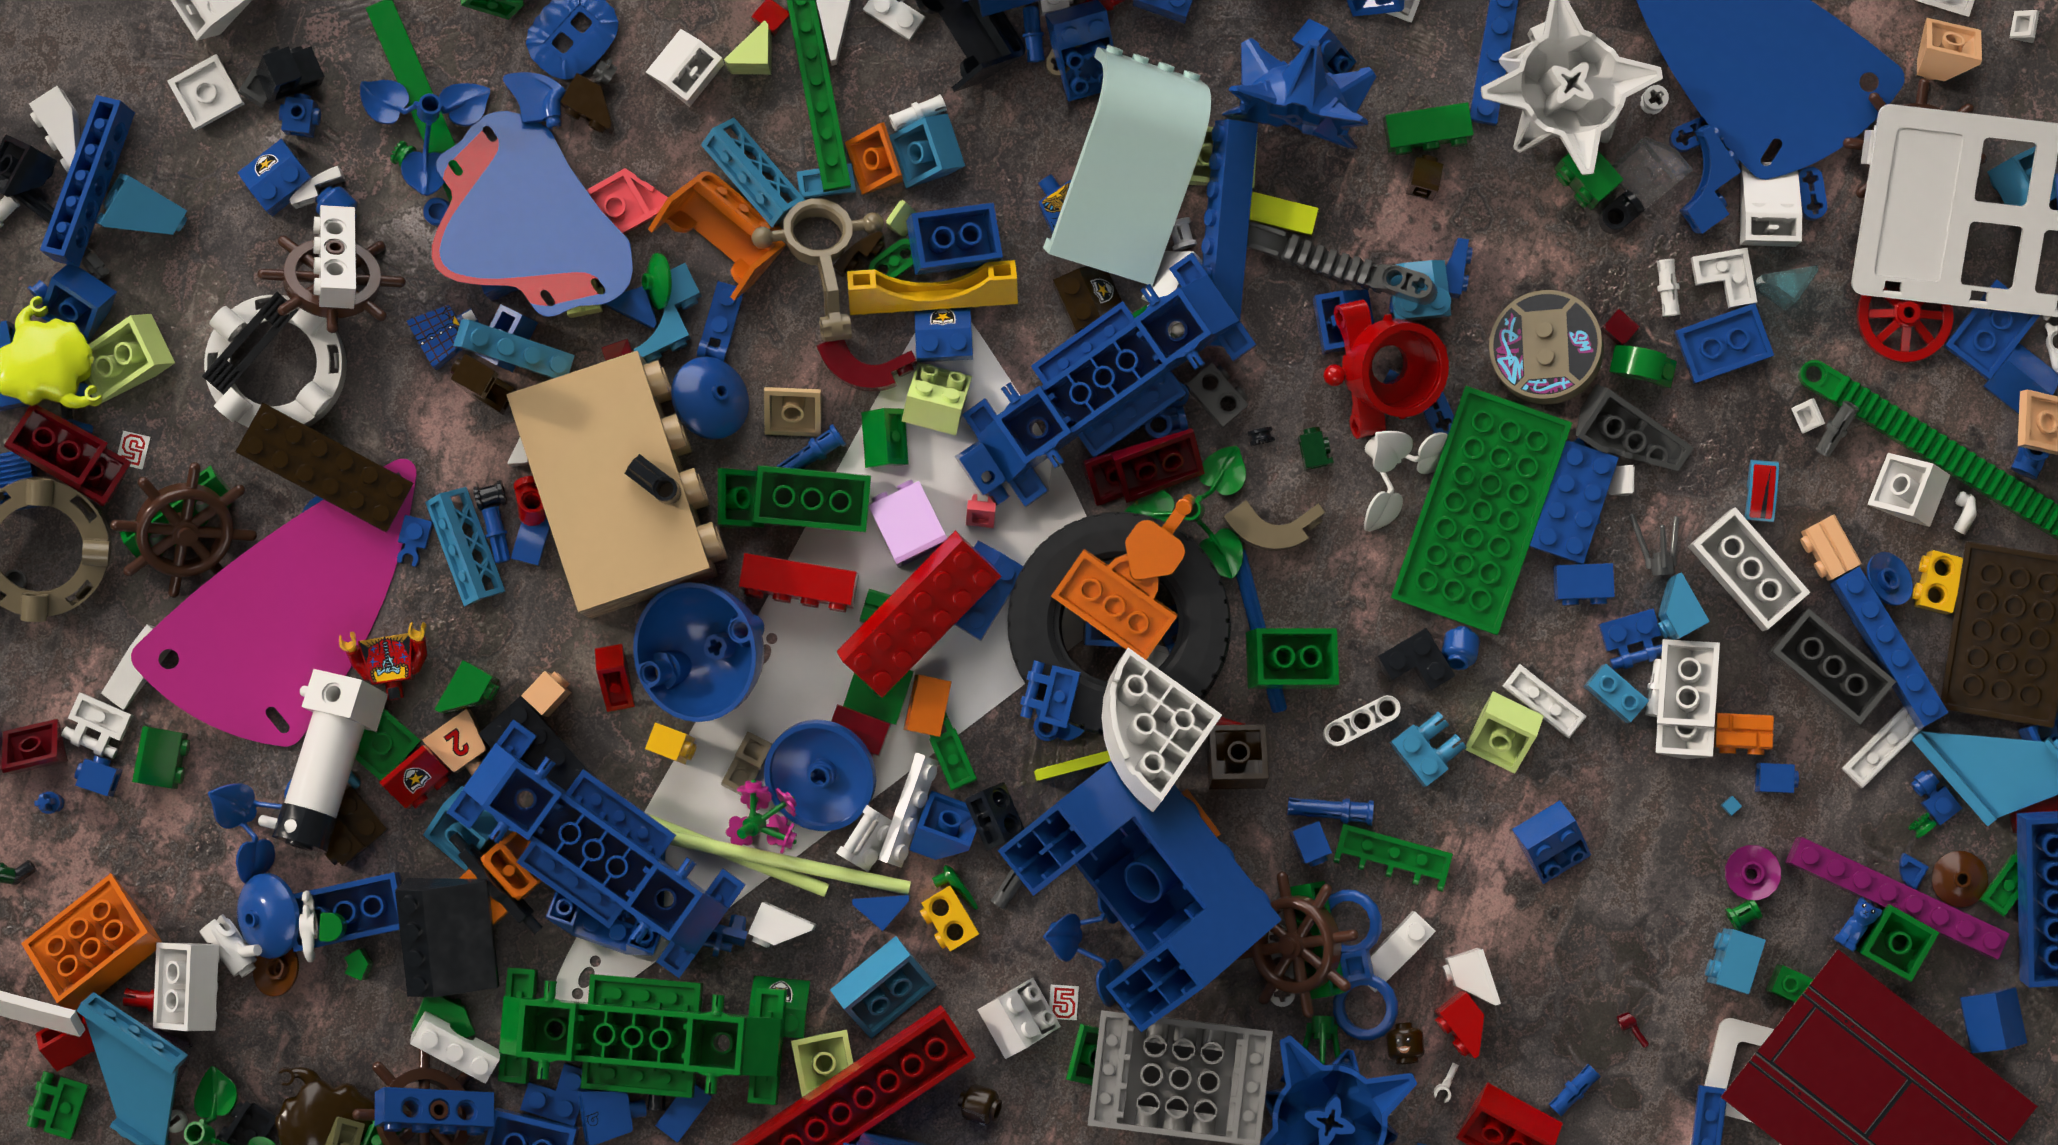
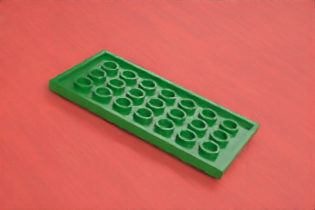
(1481, 510)

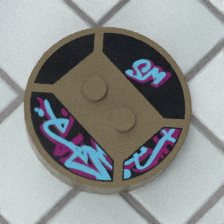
(1546, 347)

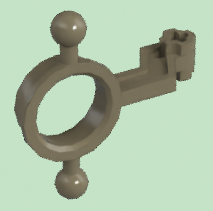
(833, 325)

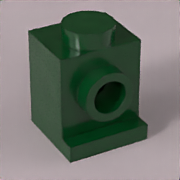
(1314, 449)

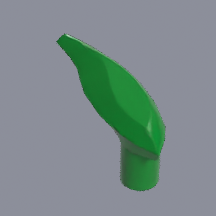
(949, 875)

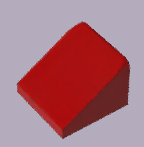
(772, 14)

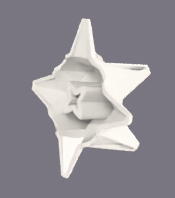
(1568, 87)

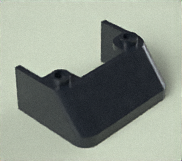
(986, 41)

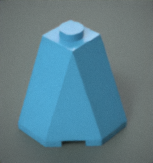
(139, 208)

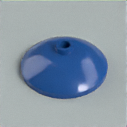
(701, 406)
(268, 915)

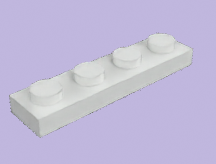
(908, 810)

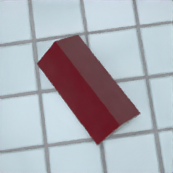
(68, 454)
(1143, 468)

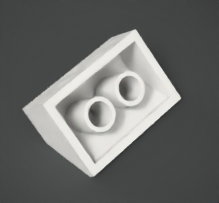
(186, 986)

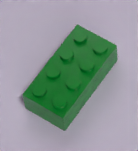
(811, 498)

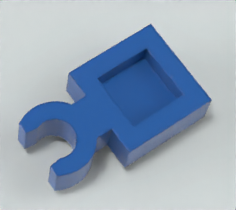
(415, 535)

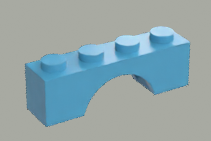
(512, 349)

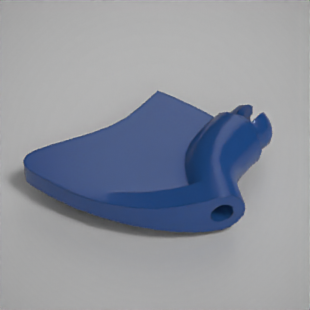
(537, 97)

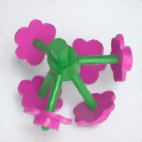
(777, 831)

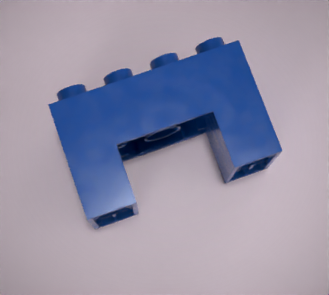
(1161, 880)

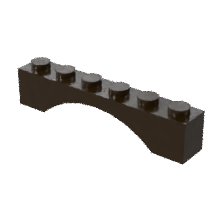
(481, 383)

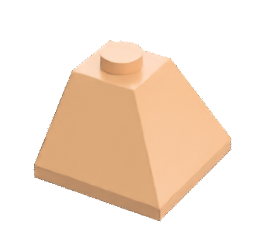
(1948, 50)

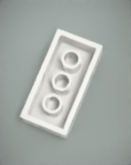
(1749, 569)

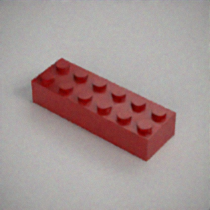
(918, 614)

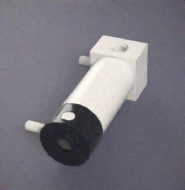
(340, 714)

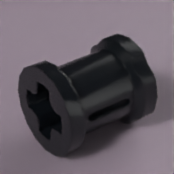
(490, 495)

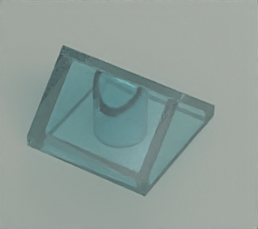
(1785, 287)

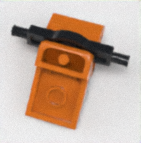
(506, 879)

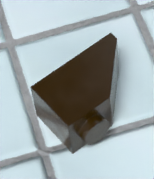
(1425, 177)

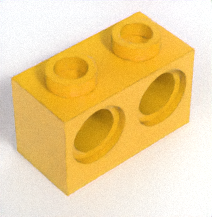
(1945, 585)
(671, 743)
(955, 915)

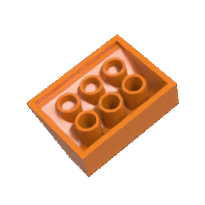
(91, 943)

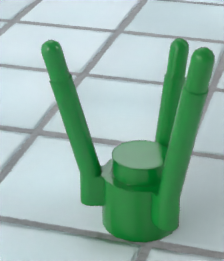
(1323, 1029)

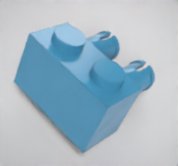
(1419, 756)

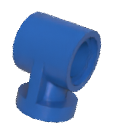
(1174, 419)
(2027, 463)

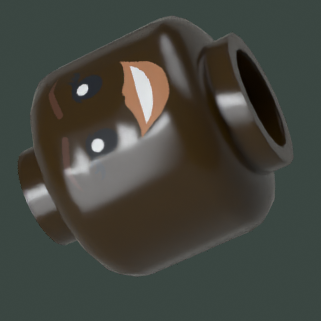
(1405, 1044)

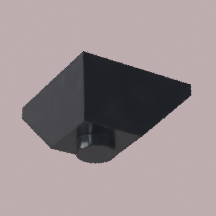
(22, 167)

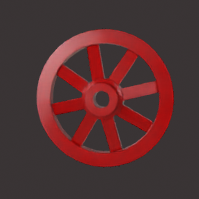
(1901, 321)

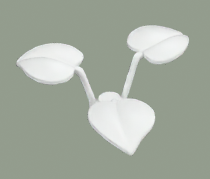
(1387, 450)

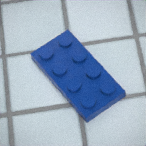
(1574, 502)

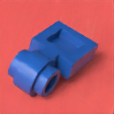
(1939, 803)

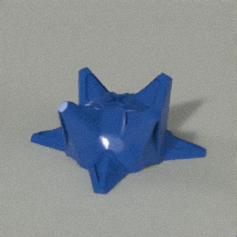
(1300, 93)
(1337, 1090)

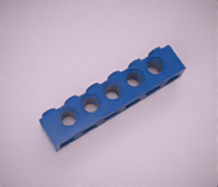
(87, 181)

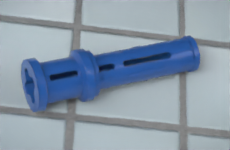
(816, 449)
(1343, 810)

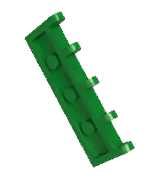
(1393, 853)

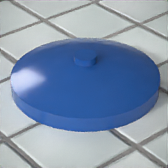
(824, 771)

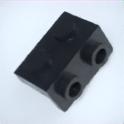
(249, 1122)

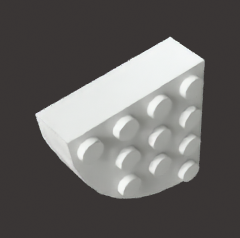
(1151, 727)

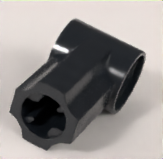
(652, 479)

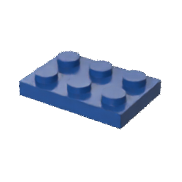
(1989, 336)
(1724, 343)

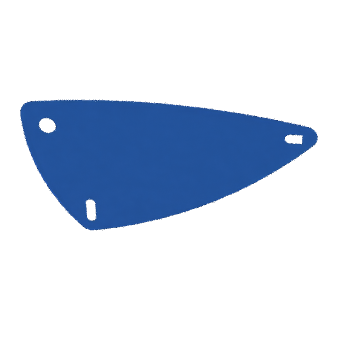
(1771, 75)

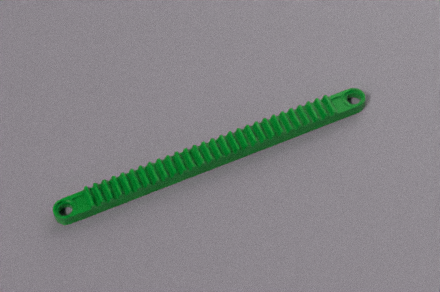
(1935, 447)

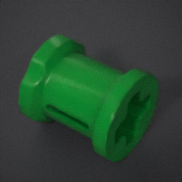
(1738, 921)

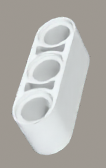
(1374, 715)

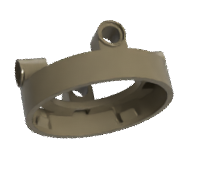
(96, 548)

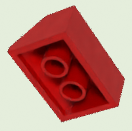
(1506, 1120)

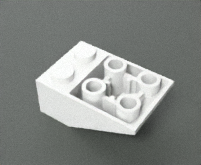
(209, 17)
(1770, 210)

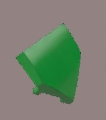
(449, 1011)

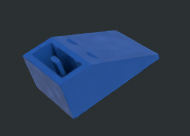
(1075, 26)

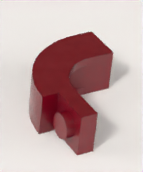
(861, 375)

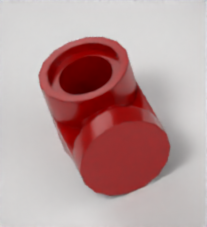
(526, 495)

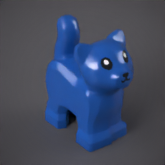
(1857, 924)

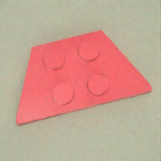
(627, 200)

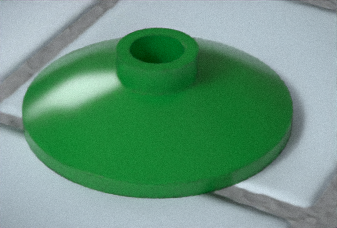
(658, 281)

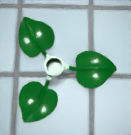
(1227, 475)
(214, 1097)

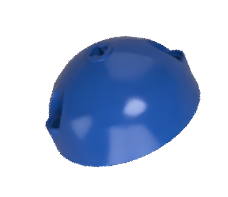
(709, 640)

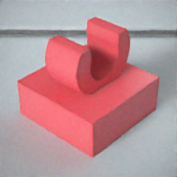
(980, 512)

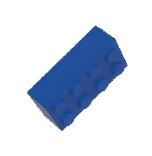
(365, 904)

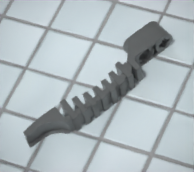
(1342, 267)

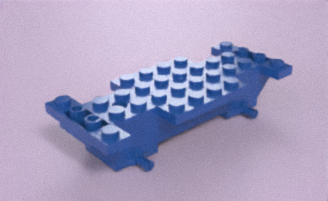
(1108, 378)
(595, 848)

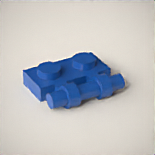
(1630, 630)
(1058, 697)

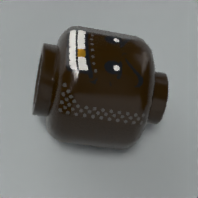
(980, 1104)

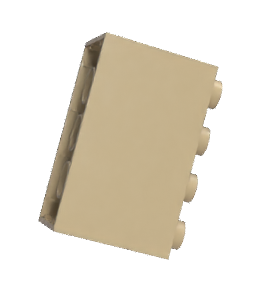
(607, 528)

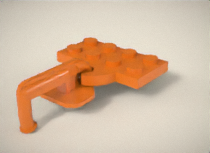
(1122, 594)

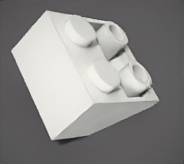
(685, 67)
(1019, 1018)

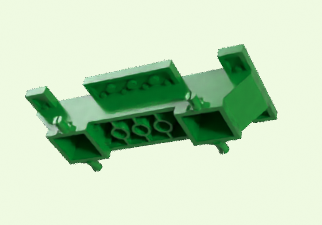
(641, 1036)

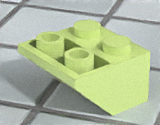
(936, 398)

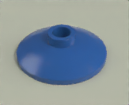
(1889, 578)

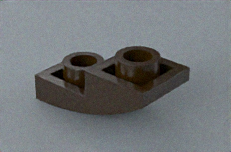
(865, 247)

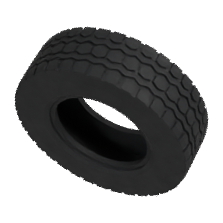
(1037, 617)

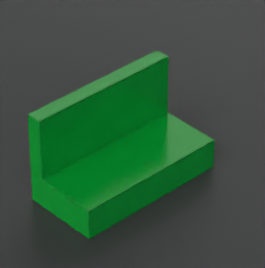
(884, 437)

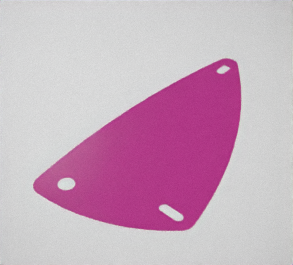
(274, 618)

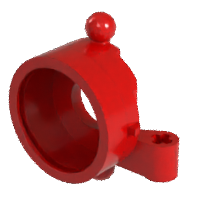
(1412, 391)

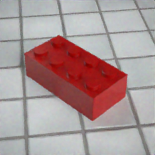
(798, 581)

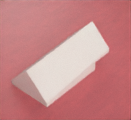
(1687, 699)

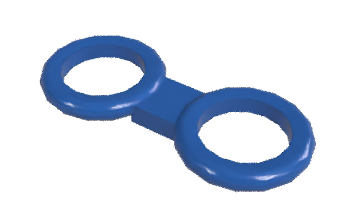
(1358, 970)

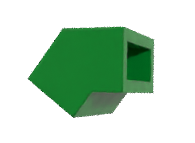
(359, 964)

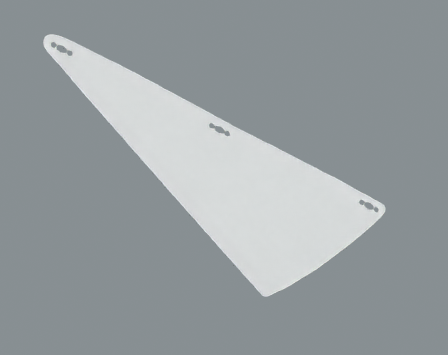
(807, 675)

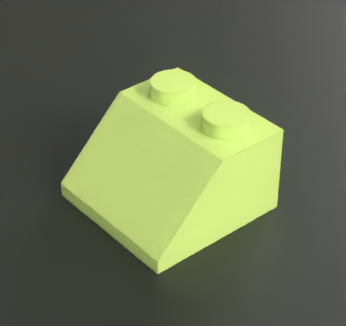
(1504, 732)

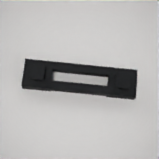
(224, 374)

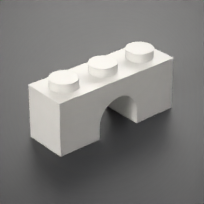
(466, 1055)

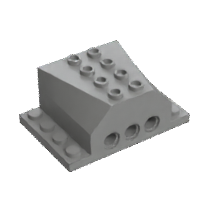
(1180, 1079)

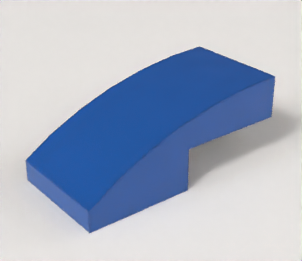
(531, 542)

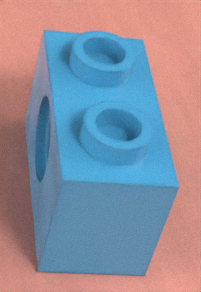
(1616, 693)

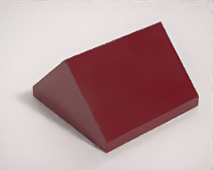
(32, 747)

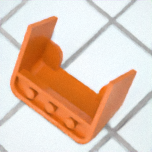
(723, 220)

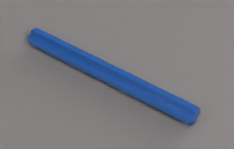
(1256, 620)

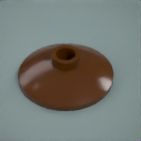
(1945, 880)
(276, 975)

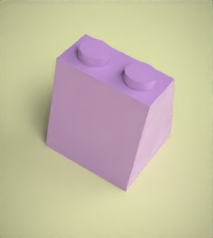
(907, 522)

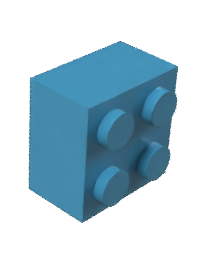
(1734, 960)

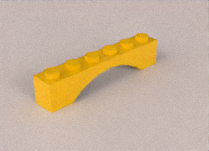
(987, 286)

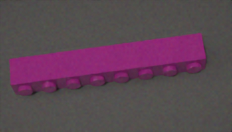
(1883, 891)

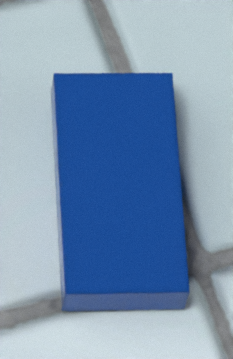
(683, 1113)

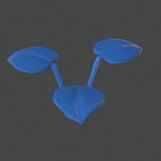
(387, 99)
(236, 806)
(1066, 936)

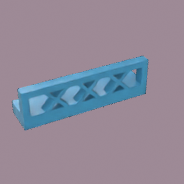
(748, 172)
(459, 547)

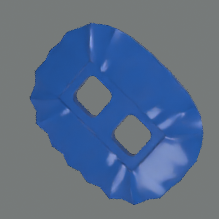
(586, 46)

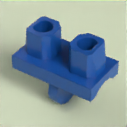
(732, 934)

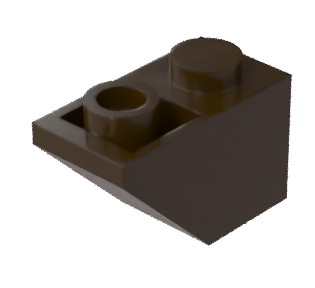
(587, 101)

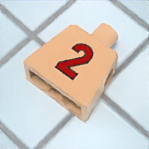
(459, 743)

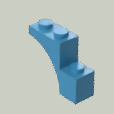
(671, 331)

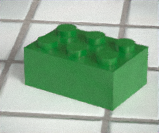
(1292, 658)

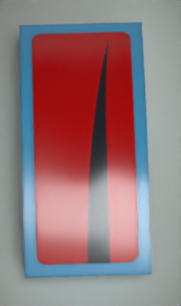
(1762, 490)

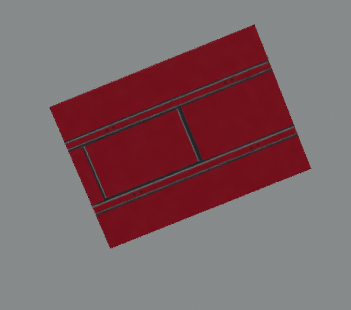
(1870, 1071)

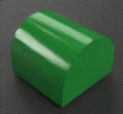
(332, 926)

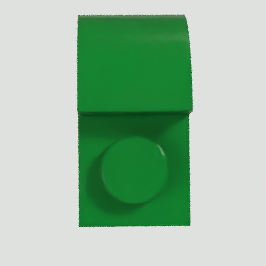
(1643, 364)

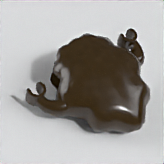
(312, 1112)

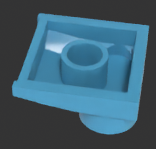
(1439, 307)

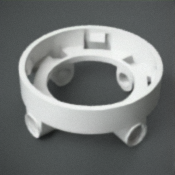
(313, 400)

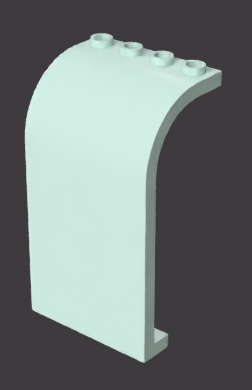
(1132, 167)

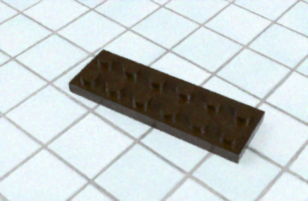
(324, 467)

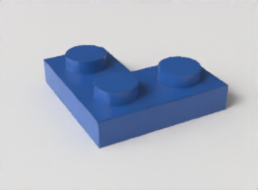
(556, 1104)

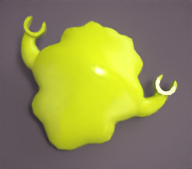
(46, 361)

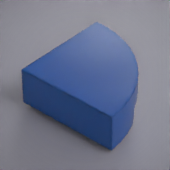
(1911, 871)

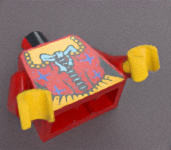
(388, 658)

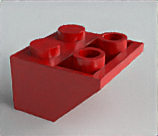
(1464, 1021)

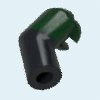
(15, 876)

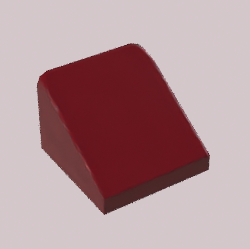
(1620, 327)

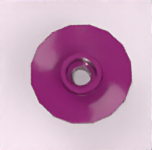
(1762, 863)

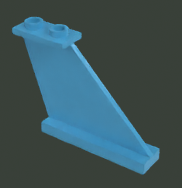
(1994, 772)
(137, 1070)

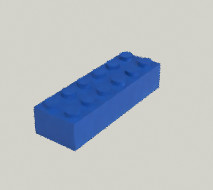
(2038, 898)

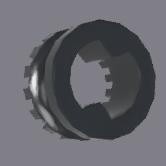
(1261, 435)

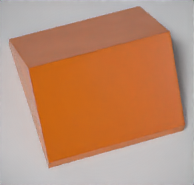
(874, 159)

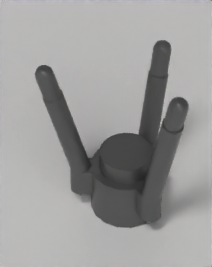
(1663, 561)

